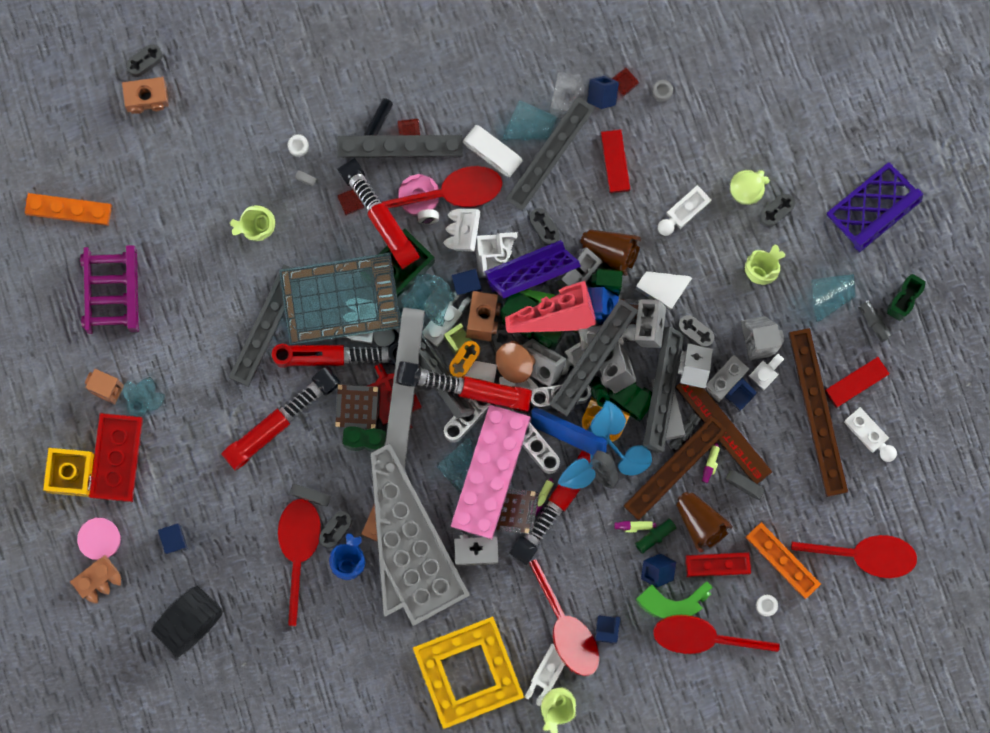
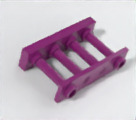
(128, 278)

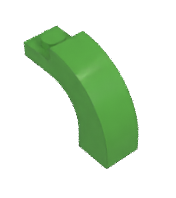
(661, 607)

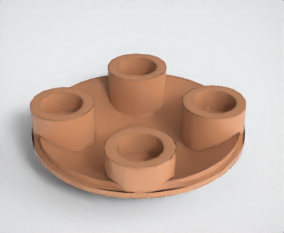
(514, 362)

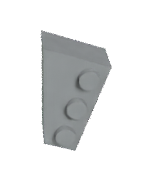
(761, 337)

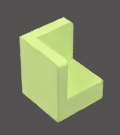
(456, 338)

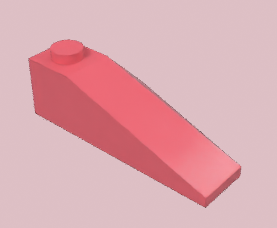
(564, 312)

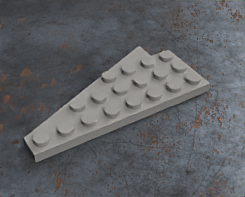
(412, 558)

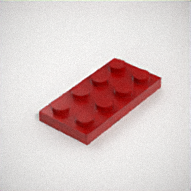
(116, 457)

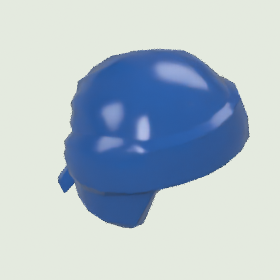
(347, 559)

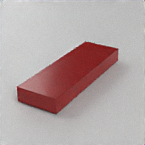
(615, 161)
(857, 382)
(718, 564)

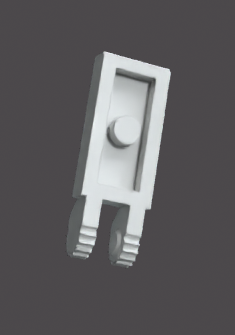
(435, 333)
(546, 674)

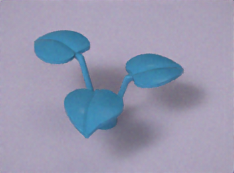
(606, 422)

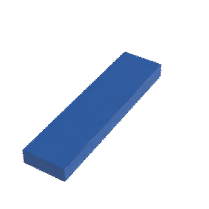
(567, 432)

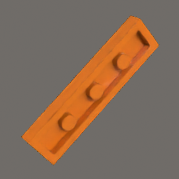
(68, 209)
(783, 560)

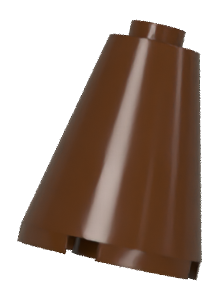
(614, 249)
(702, 521)

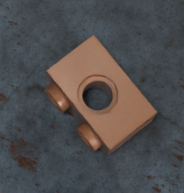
(135, 89)
(478, 327)
(104, 386)

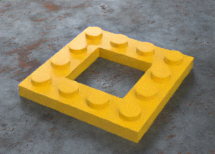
(503, 693)

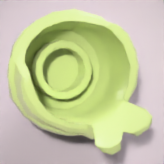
(748, 186)
(255, 223)
(764, 266)
(557, 708)

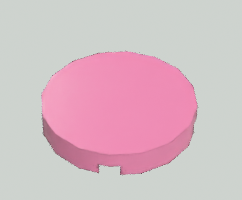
(415, 185)
(98, 538)

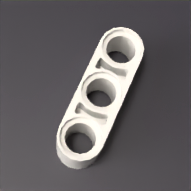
(492, 151)
(549, 394)
(465, 426)
(541, 456)

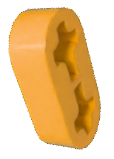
(460, 356)

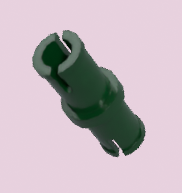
(598, 391)
(655, 536)

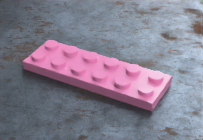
(490, 472)

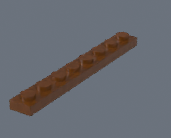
(818, 412)

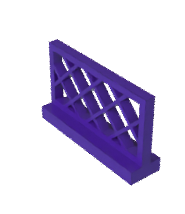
(887, 219)
(531, 269)

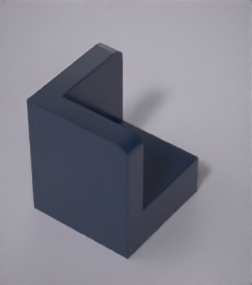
(602, 92)
(466, 282)
(741, 394)
(172, 538)
(658, 570)
(607, 629)

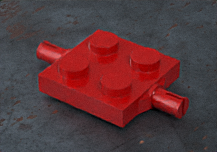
(385, 383)

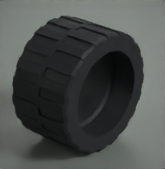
(187, 621)

